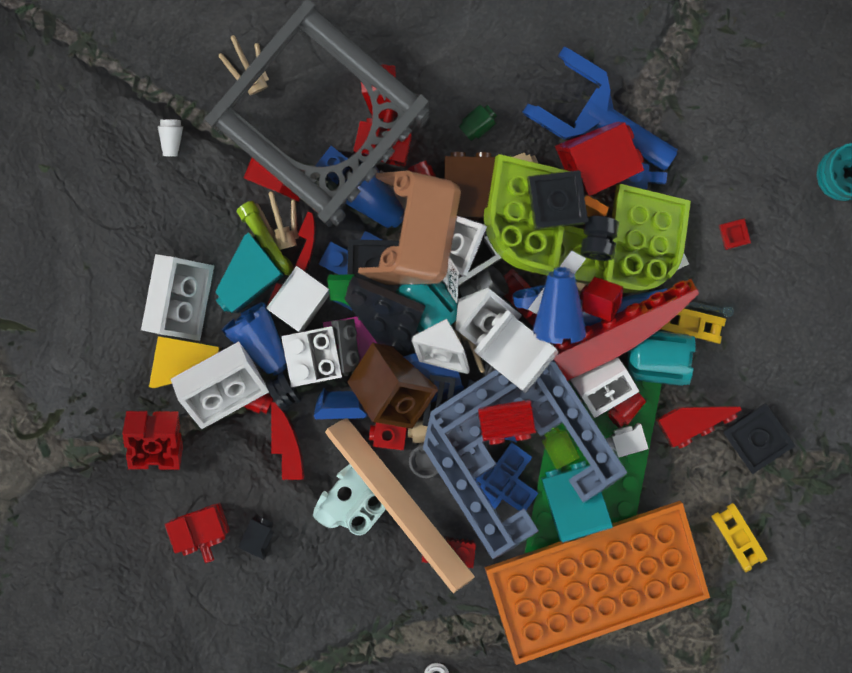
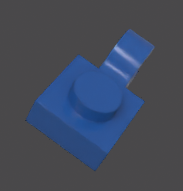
(643, 178)

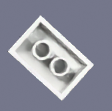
(177, 297)
(219, 385)

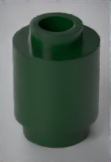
(478, 122)

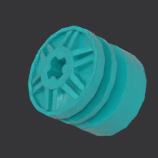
(831, 172)

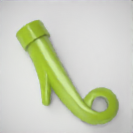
(250, 214)

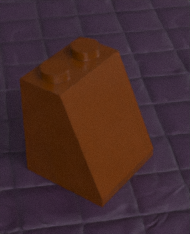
(474, 179)
(391, 387)

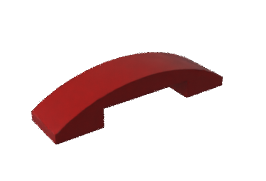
(307, 232)

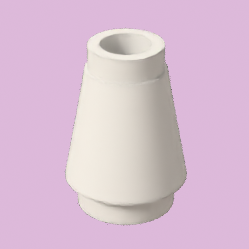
(170, 136)

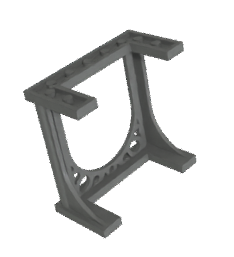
(328, 204)

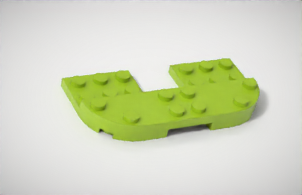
(647, 241)

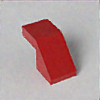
(259, 175)

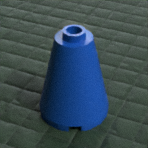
(378, 203)
(560, 309)
(259, 338)

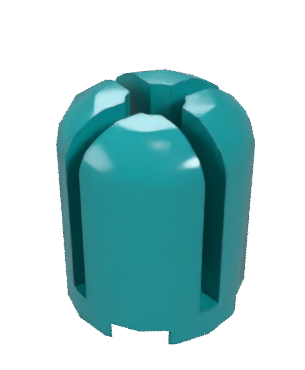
(437, 299)
(663, 359)

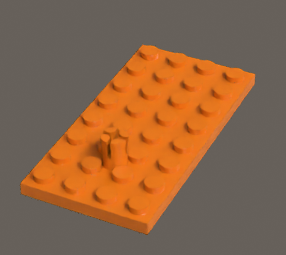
(597, 582)

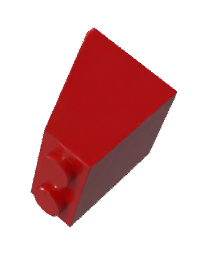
(602, 156)

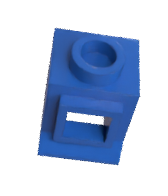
(332, 158)

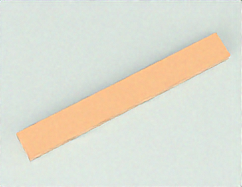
(400, 505)

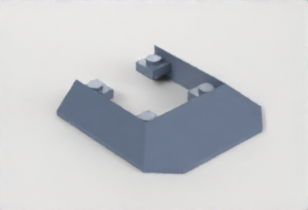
(460, 456)

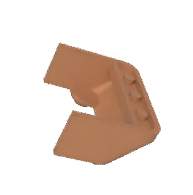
(425, 230)

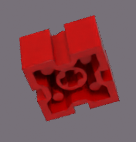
(401, 149)
(153, 440)
(198, 530)

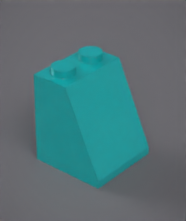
(247, 276)
(570, 514)

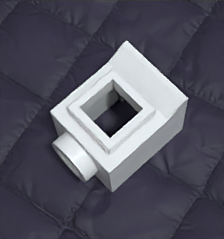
(627, 440)

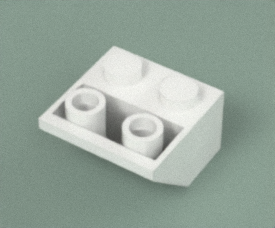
(311, 356)
(604, 387)

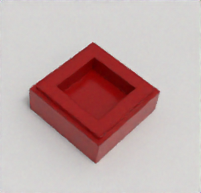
(734, 234)

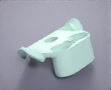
(334, 512)

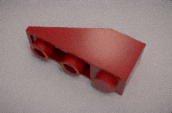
(687, 422)

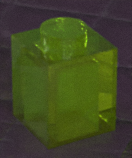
(559, 447)

